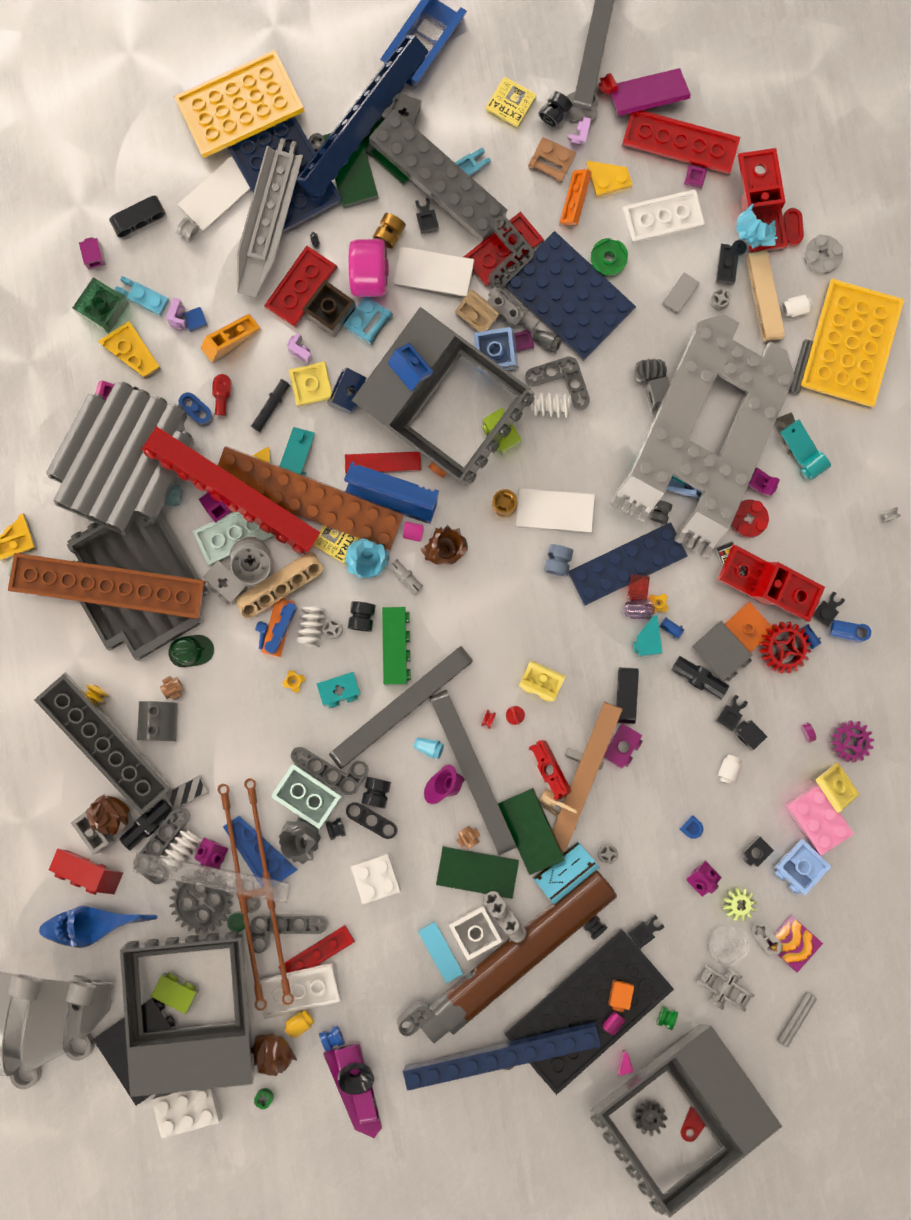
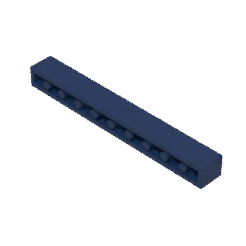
(362, 115)
(502, 1056)

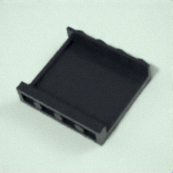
(113, 1041)

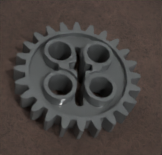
(191, 916)

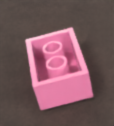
(818, 820)

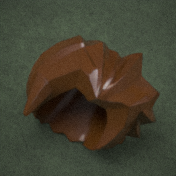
(445, 546)
(108, 815)
(272, 1054)

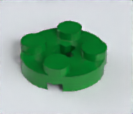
(618, 262)

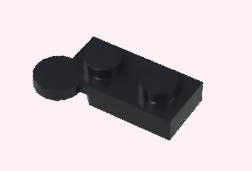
(728, 261)

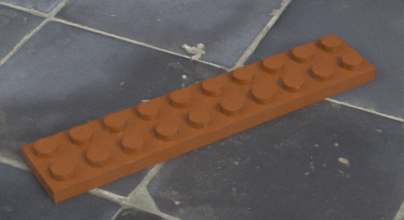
(314, 499)
(106, 585)

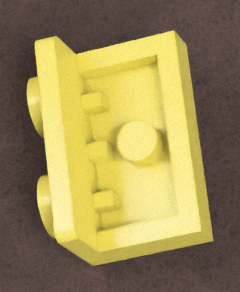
(542, 681)

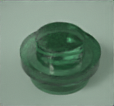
(236, 922)

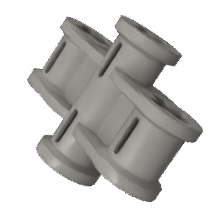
(506, 919)
(725, 988)

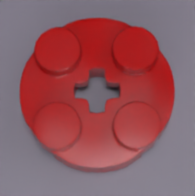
(758, 525)

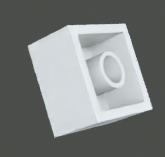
(375, 878)
(475, 932)

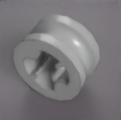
(890, 514)

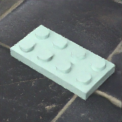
(218, 538)

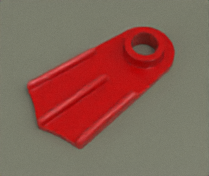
(691, 1122)

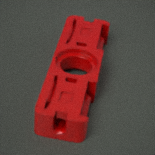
(556, 779)

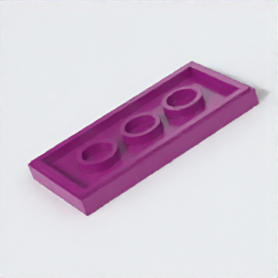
(650, 92)

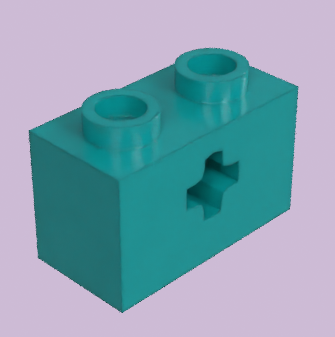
(346, 682)

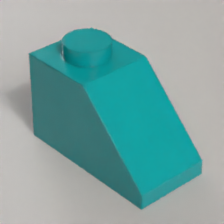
(648, 640)

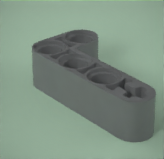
(327, 767)
(164, 841)
(289, 928)

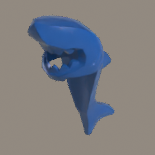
(86, 925)

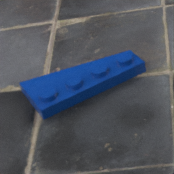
(248, 847)

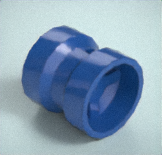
(331, 1038)

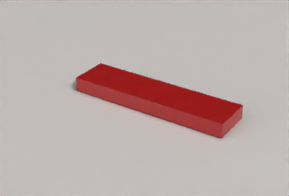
(386, 461)
(320, 951)

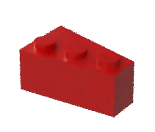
(84, 872)

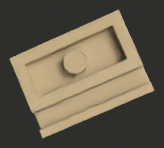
(477, 312)

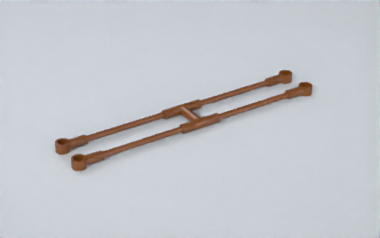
(243, 898)

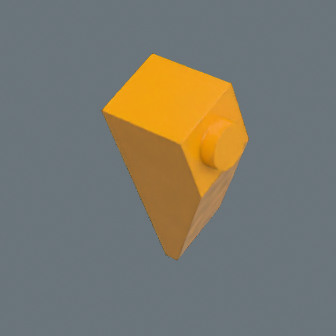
(229, 337)

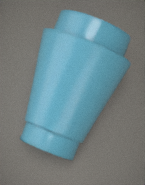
(430, 747)

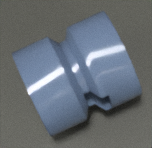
(558, 560)

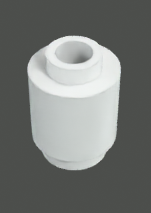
(797, 306)
(730, 769)

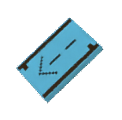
(566, 875)

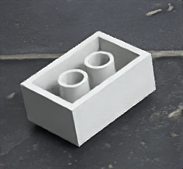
(186, 1111)

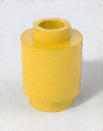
(299, 1024)

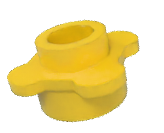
(662, 599)
(293, 676)

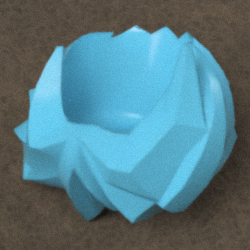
(754, 230)
(366, 558)

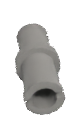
(405, 576)

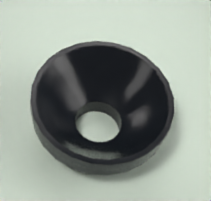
(358, 1082)

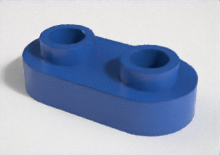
(196, 408)

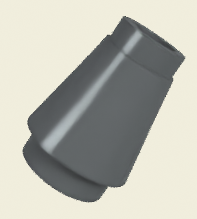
(547, 340)

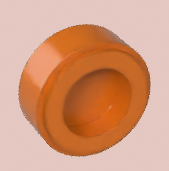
(437, 470)

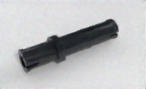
(271, 404)

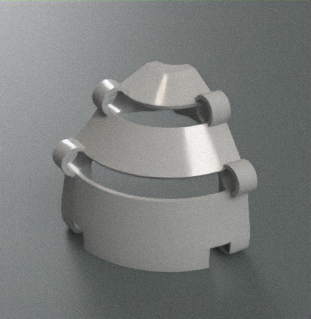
(46, 1018)

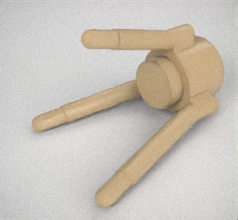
(548, 801)

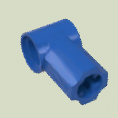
(849, 631)

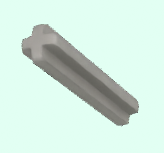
(797, 1019)

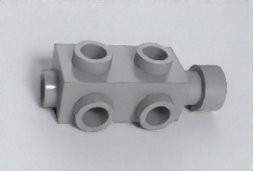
(509, 309)

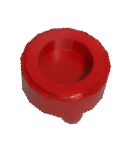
(515, 715)

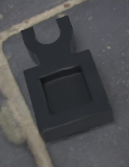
(426, 218)
(826, 611)
(730, 716)
(643, 933)

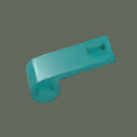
(297, 450)
(805, 452)

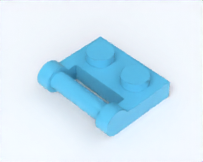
(363, 316)

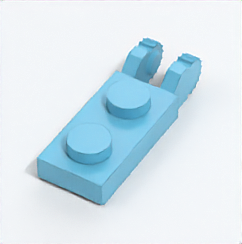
(469, 165)
(143, 296)

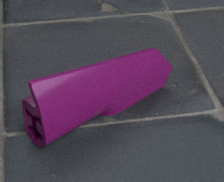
(360, 1107)

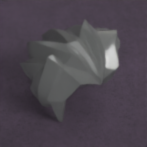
(299, 840)

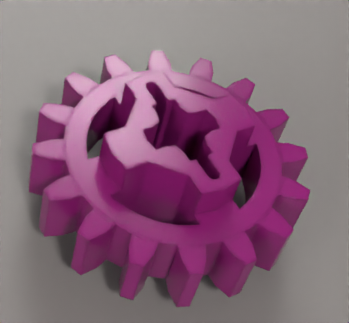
(848, 735)

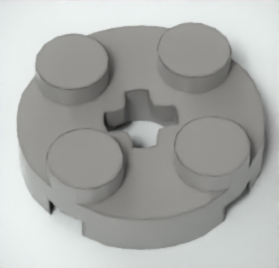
(826, 264)

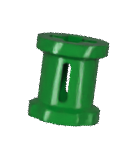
(266, 1093)

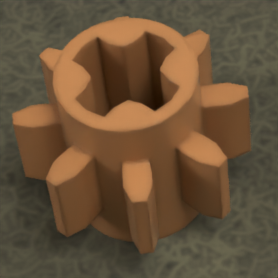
(171, 688)
(468, 837)

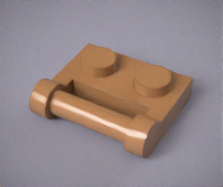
(554, 154)

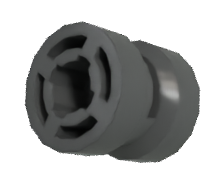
(660, 512)

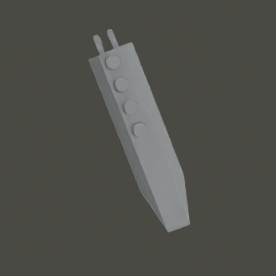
(266, 217)

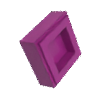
(695, 176)
(524, 341)

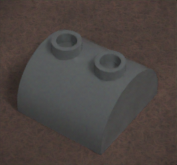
(157, 721)

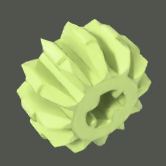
(746, 904)

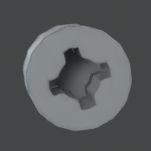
(187, 229)
(723, 296)
(330, 626)
(611, 854)

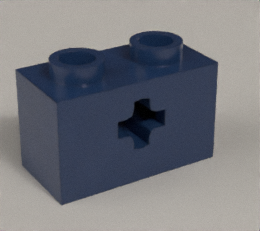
(339, 396)

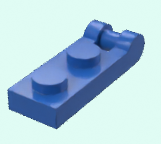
(280, 629)

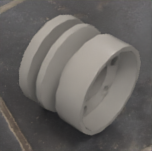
(250, 571)

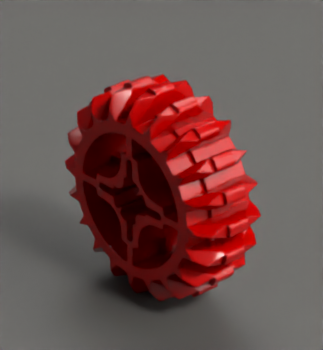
(793, 632)

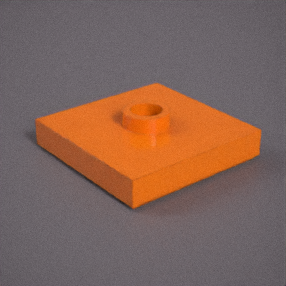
(749, 626)

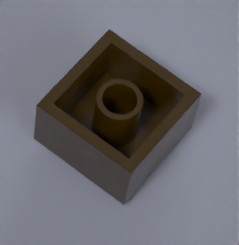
(329, 308)

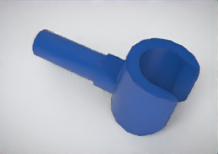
(261, 627)

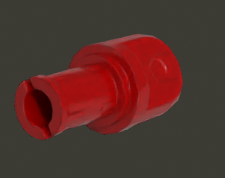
(221, 391)

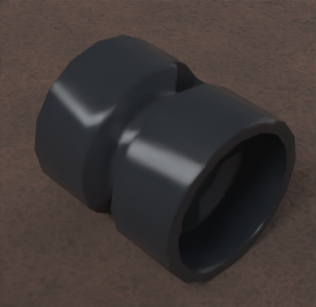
(557, 106)
(361, 616)
(376, 792)

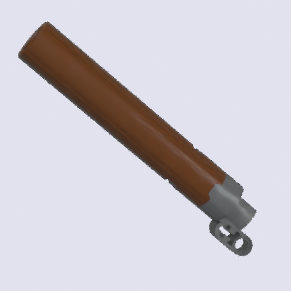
(509, 961)

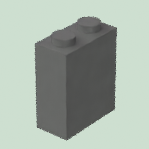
(723, 651)

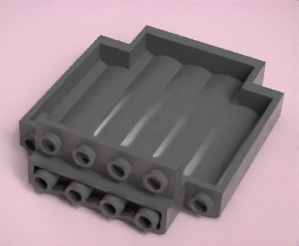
(102, 459)
(146, 549)

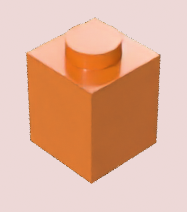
(621, 995)

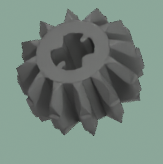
(650, 370)
(657, 1114)

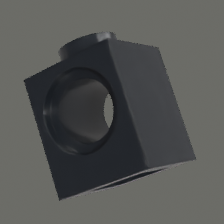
(750, 734)
(765, 850)

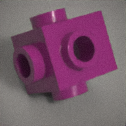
(211, 853)
(704, 879)

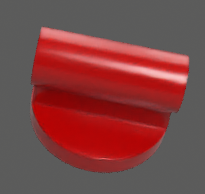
(608, 84)

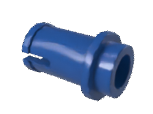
(672, 628)
(815, 641)

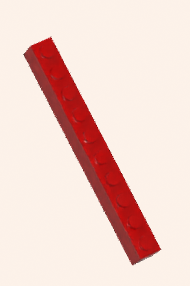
(230, 490)

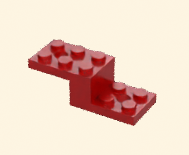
(764, 192)
(771, 583)

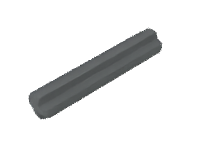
(801, 366)

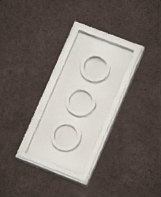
(215, 195)
(664, 216)
(434, 271)
(555, 510)
(310, 988)

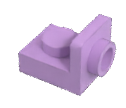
(583, 128)
(175, 311)
(301, 351)

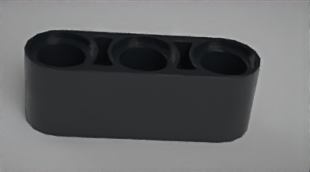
(137, 216)
(627, 694)
(362, 820)

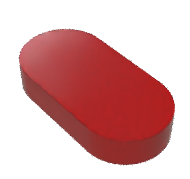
(793, 226)

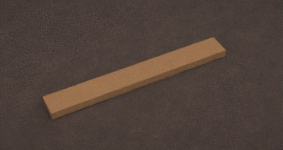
(586, 773)

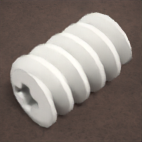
(551, 404)
(310, 626)
(183, 846)

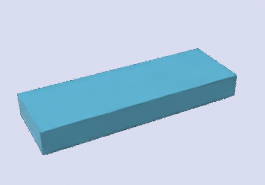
(440, 952)

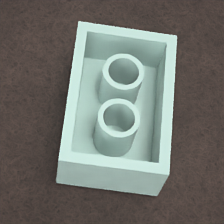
(306, 796)

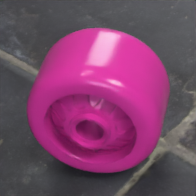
(368, 267)

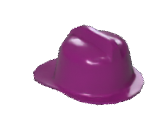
(443, 784)

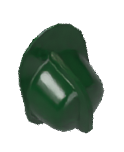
(191, 651)

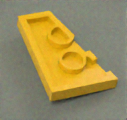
(130, 349)

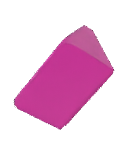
(104, 389)
(413, 531)
(613, 1023)
(625, 1064)

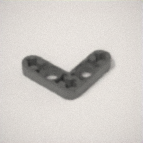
(521, 244)
(567, 374)

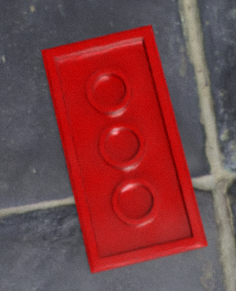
(493, 250)
(299, 285)

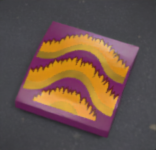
(796, 942)

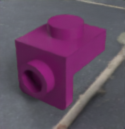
(763, 483)

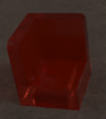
(638, 587)

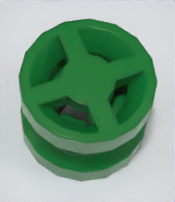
(667, 1018)

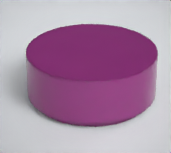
(808, 732)

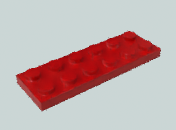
(681, 141)

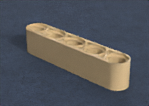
(765, 296)
(279, 585)

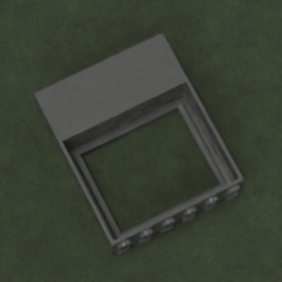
(396, 406)
(190, 1055)
(720, 1098)

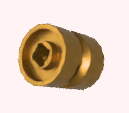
(389, 229)
(504, 503)

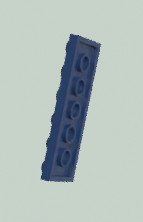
(638, 557)

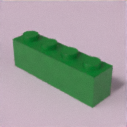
(395, 646)

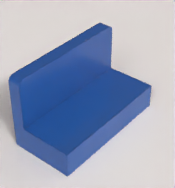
(409, 366)

